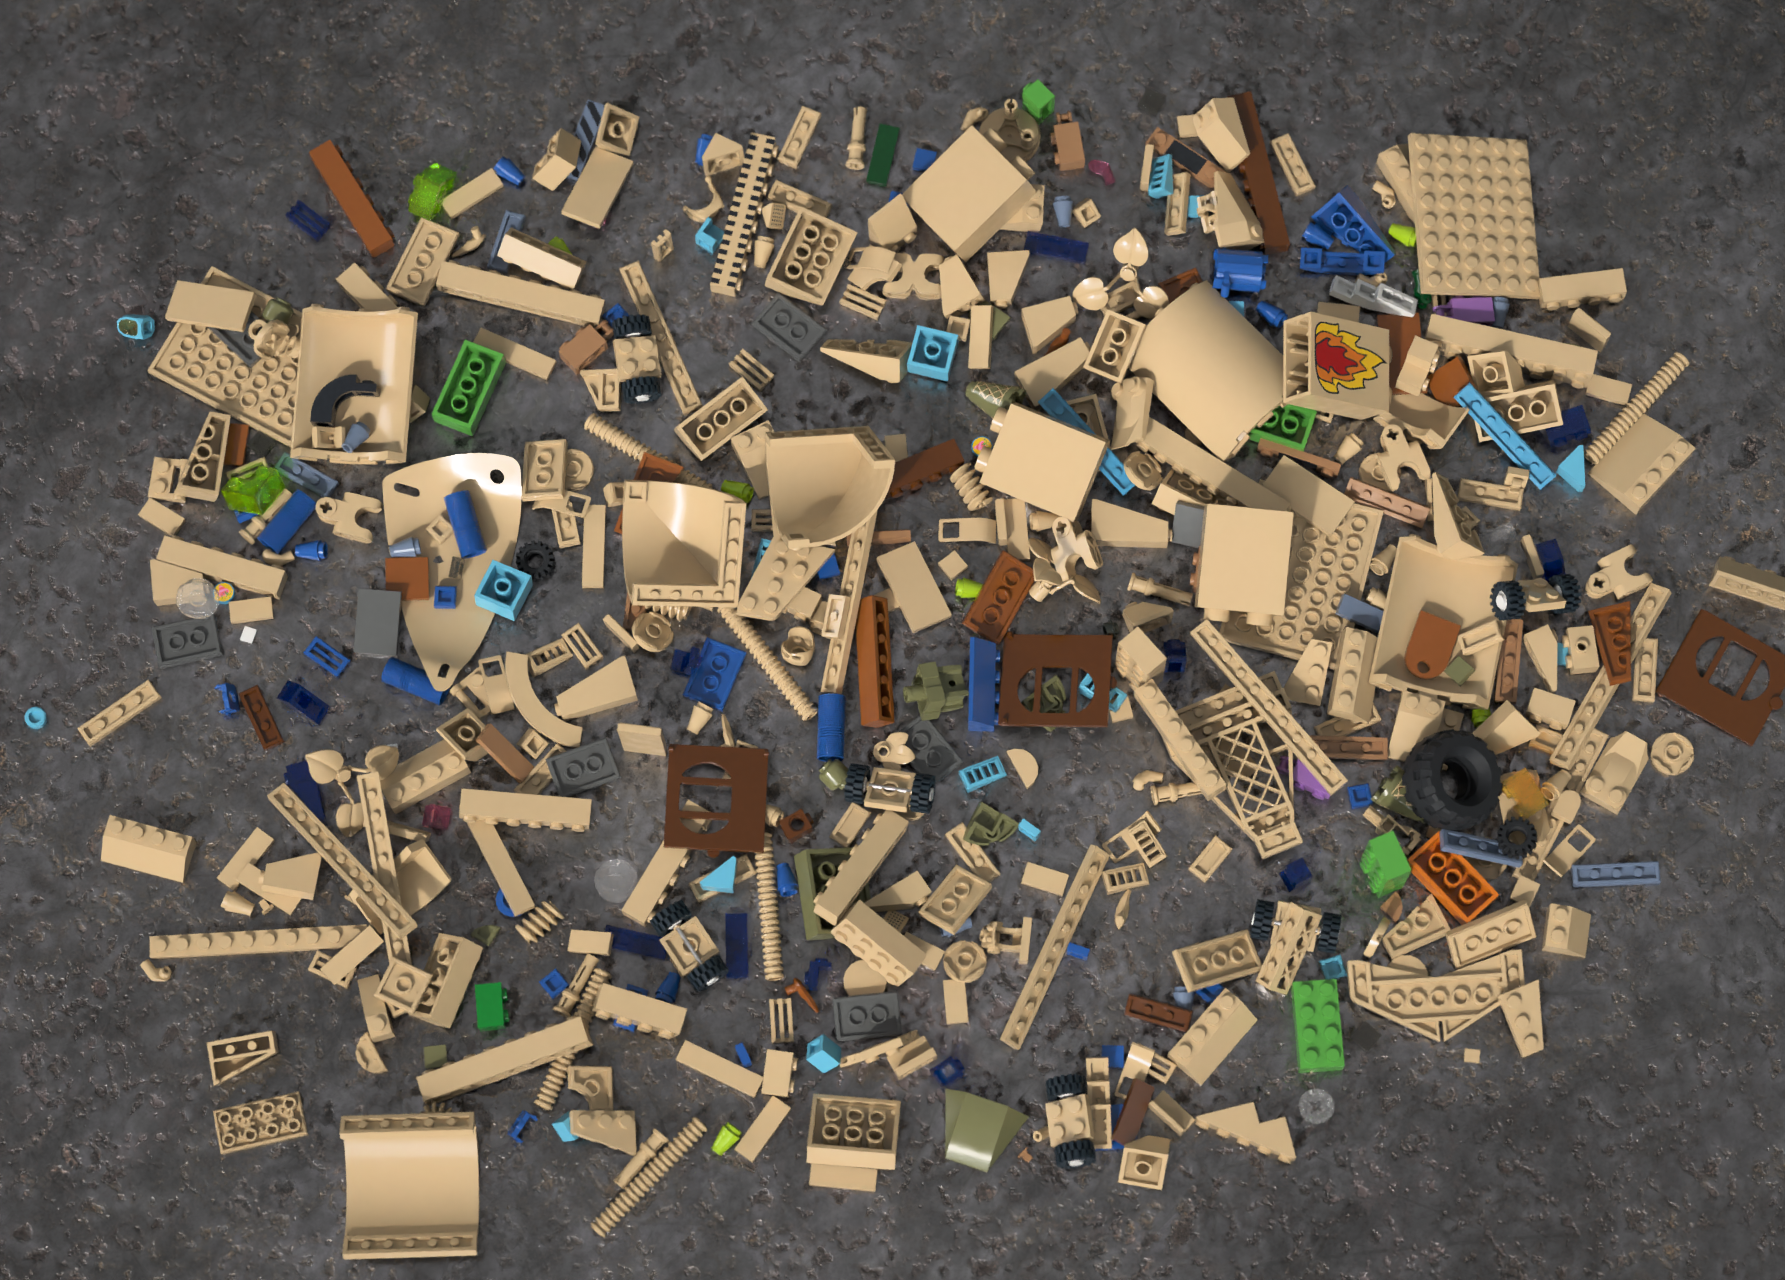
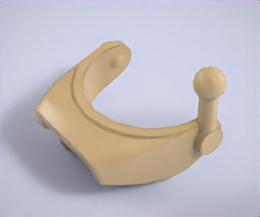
(709, 211)

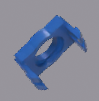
(230, 707)
(519, 1123)

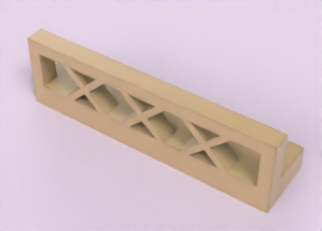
(1285, 947)

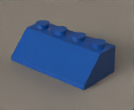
(982, 685)

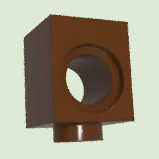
(793, 834)

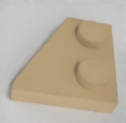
(604, 388)

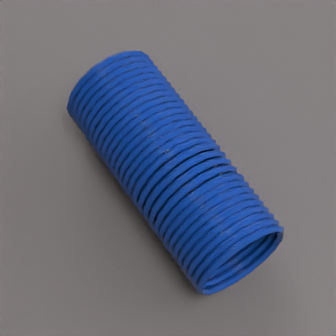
(464, 519)
(286, 524)
(402, 674)
(832, 725)

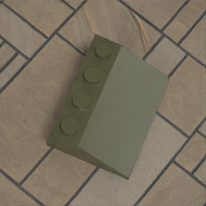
(813, 871)

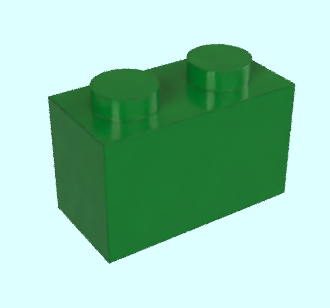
(491, 1006)

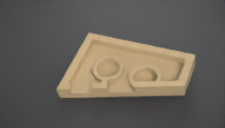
(1309, 674)
(1418, 929)
(1523, 1016)
(607, 1127)

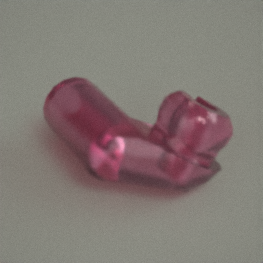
(1102, 168)

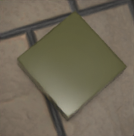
(1459, 670)
(435, 1056)

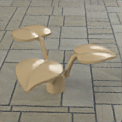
(1132, 252)
(1047, 576)
(328, 765)

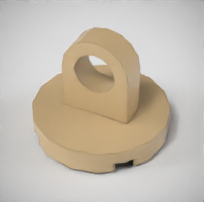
(270, 339)

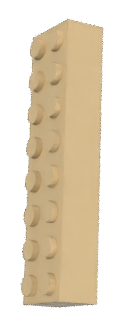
(1535, 355)

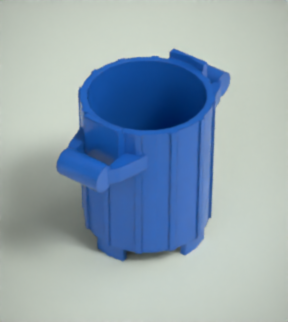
(1239, 270)

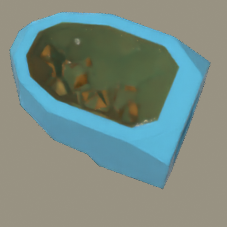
(136, 326)

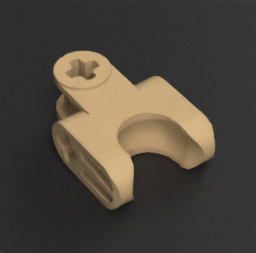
(1399, 454)
(346, 513)
(1071, 546)
(1614, 576)

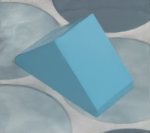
(1573, 469)
(722, 878)

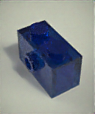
(1574, 427)

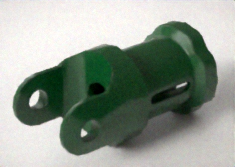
(1422, 298)

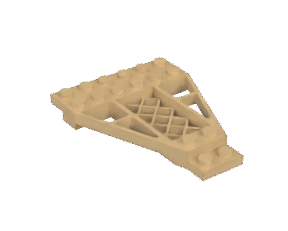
(1231, 714)

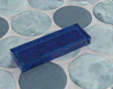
(1056, 247)
(637, 943)
(737, 945)

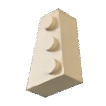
(240, 1053)

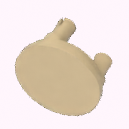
(1016, 129)

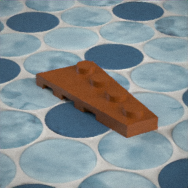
(653, 469)
(1613, 639)

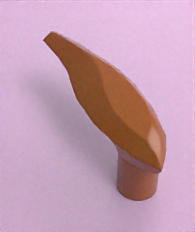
(1060, 341)
(799, 986)

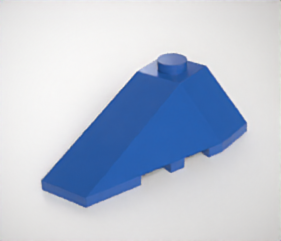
(1352, 223)

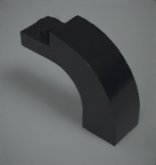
(334, 393)

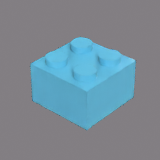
(932, 353)
(503, 590)

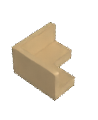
(559, 159)

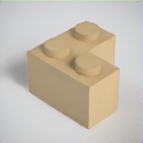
(1419, 362)

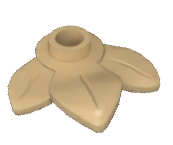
(896, 751)

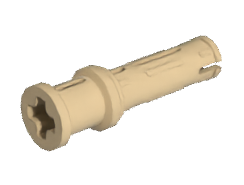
(856, 146)
(260, 522)
(1150, 587)
(1173, 792)
(571, 995)
(647, 1151)

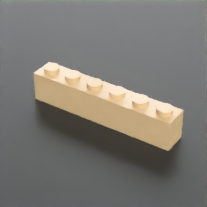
(224, 567)
(1180, 740)
(525, 809)
(860, 867)
(662, 873)

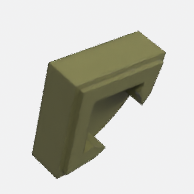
(486, 934)

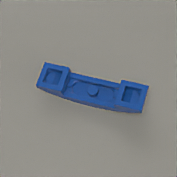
(1342, 263)

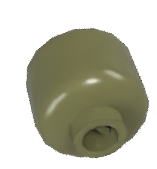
(278, 310)
(833, 774)

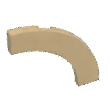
(532, 708)

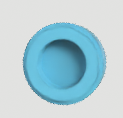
(36, 717)

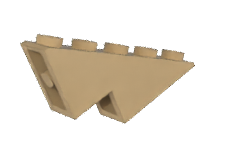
(1244, 1125)

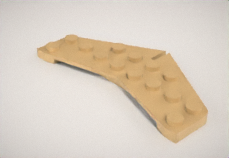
(780, 577)
(1425, 1000)

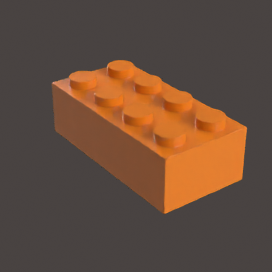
(1452, 881)

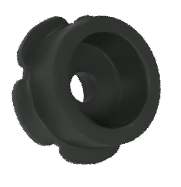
(1110, 628)

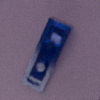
(306, 788)

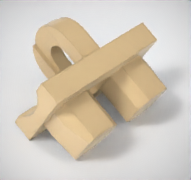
(1205, 204)

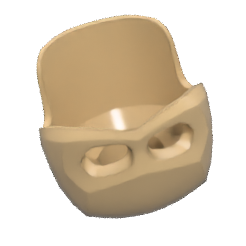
(799, 646)

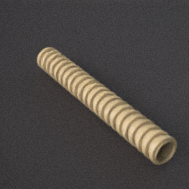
(1635, 409)
(634, 447)
(769, 662)
(769, 911)
(560, 1066)
(649, 1177)

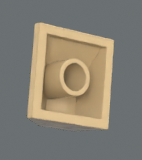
(1146, 616)
(1145, 1162)

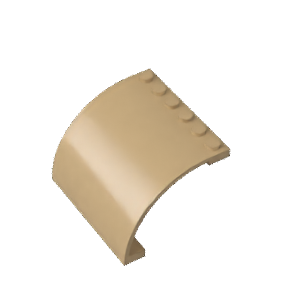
(411, 1185)

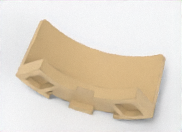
(1423, 419)
(418, 879)

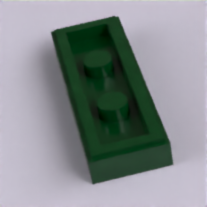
(883, 155)

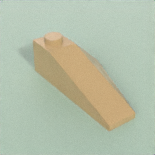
(1235, 222)
(879, 360)
(1450, 525)

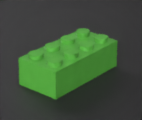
(469, 388)
(1287, 427)
(1385, 864)
(1317, 1025)

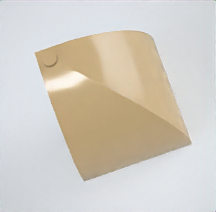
(825, 482)
(681, 544)

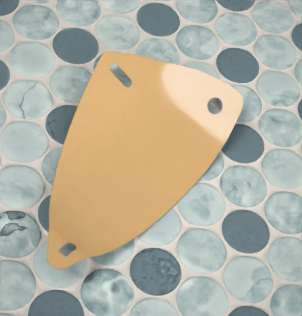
(453, 634)

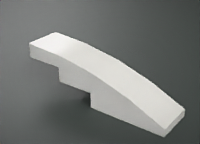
(1374, 298)

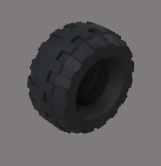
(1475, 773)

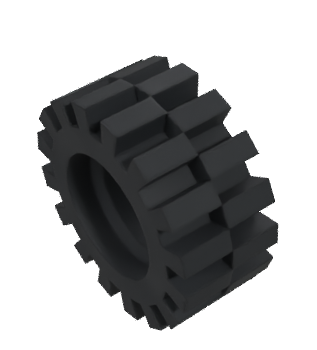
(535, 548)
(1517, 825)

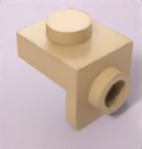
(328, 437)

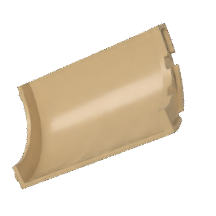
(375, 348)
(1211, 369)
(1450, 590)

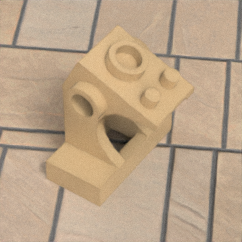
(1021, 939)

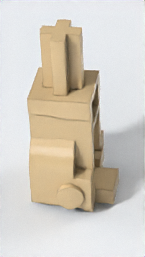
(1388, 824)

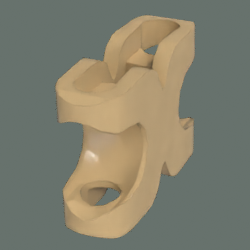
(914, 277)

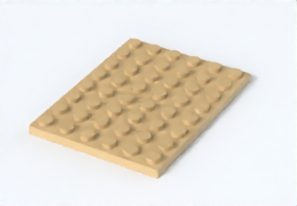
(1473, 216)
(211, 372)
(1319, 574)

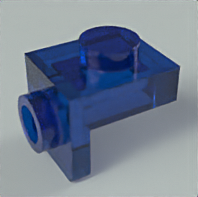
(685, 661)
(812, 975)

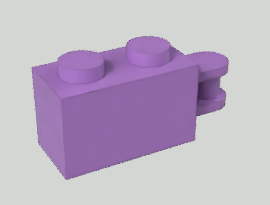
(1473, 310)
(1302, 778)

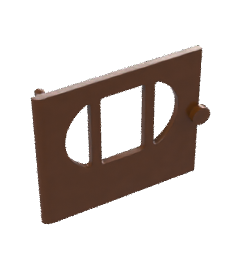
(1037, 651)
(1695, 693)
(748, 802)

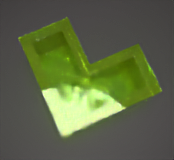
(429, 191)
(253, 494)

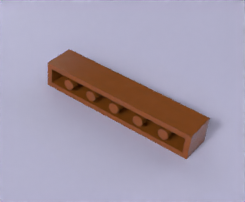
(352, 199)
(874, 662)

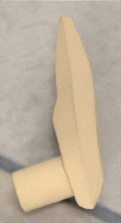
(471, 244)
(727, 733)
(1122, 909)

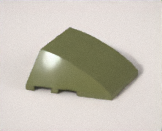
(978, 1129)

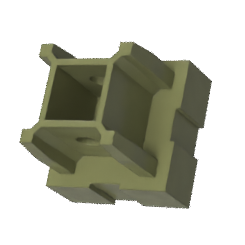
(936, 689)

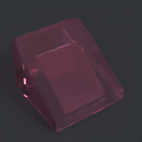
(436, 817)

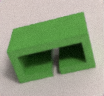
(1038, 101)

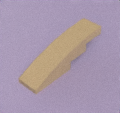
(1099, 1098)

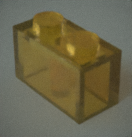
(1524, 793)

